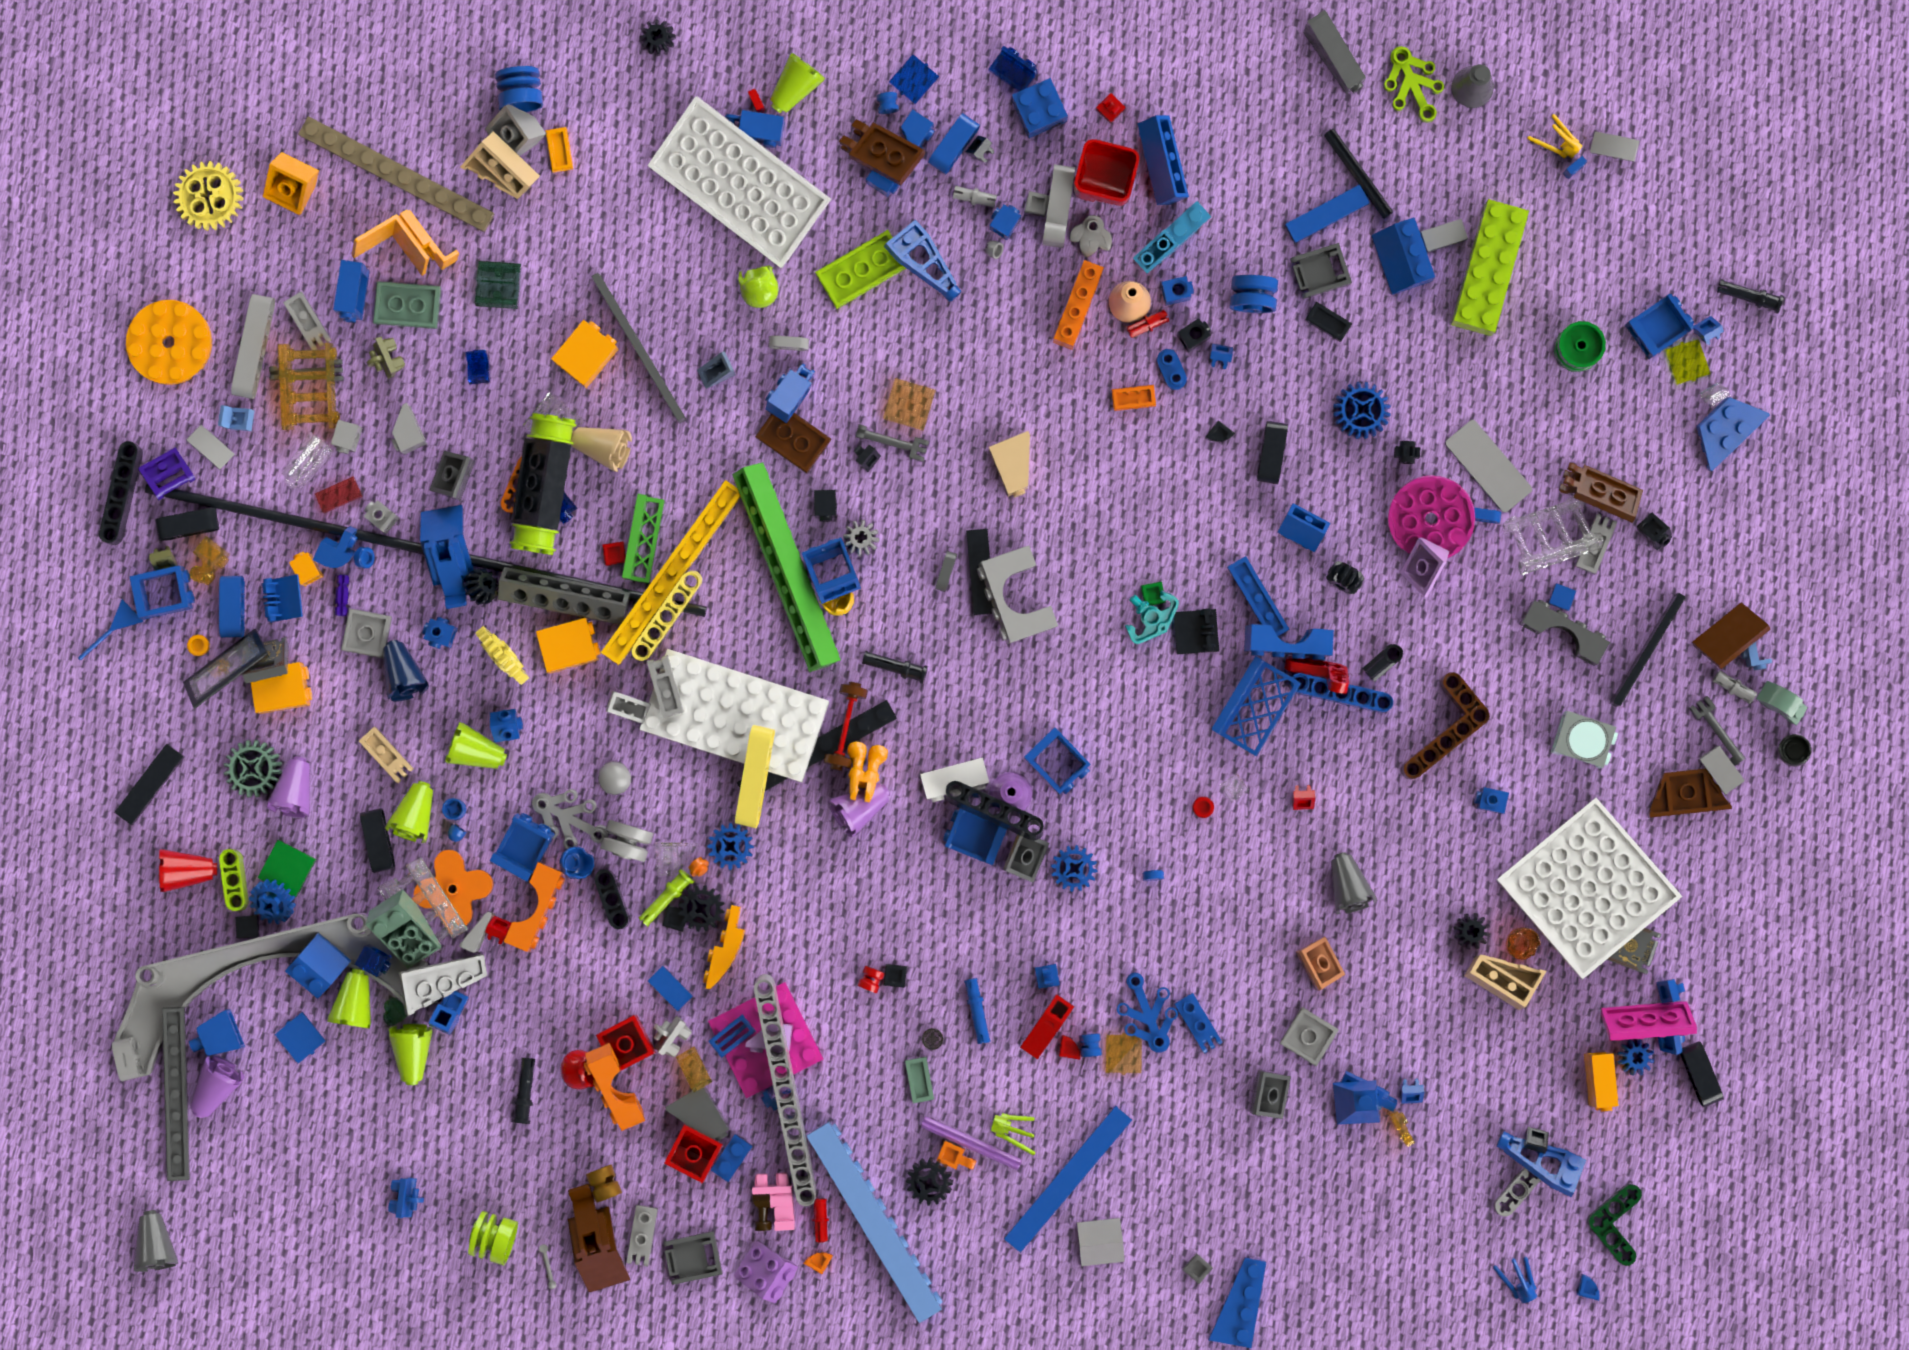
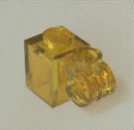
(212, 557)

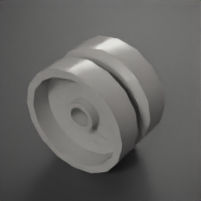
(626, 841)

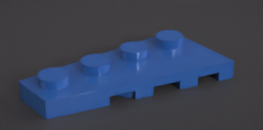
(1239, 1314)

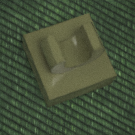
(162, 559)

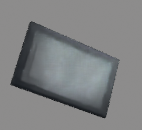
(225, 668)

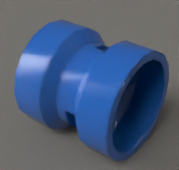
(450, 807)
(1090, 1045)

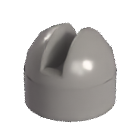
(994, 249)

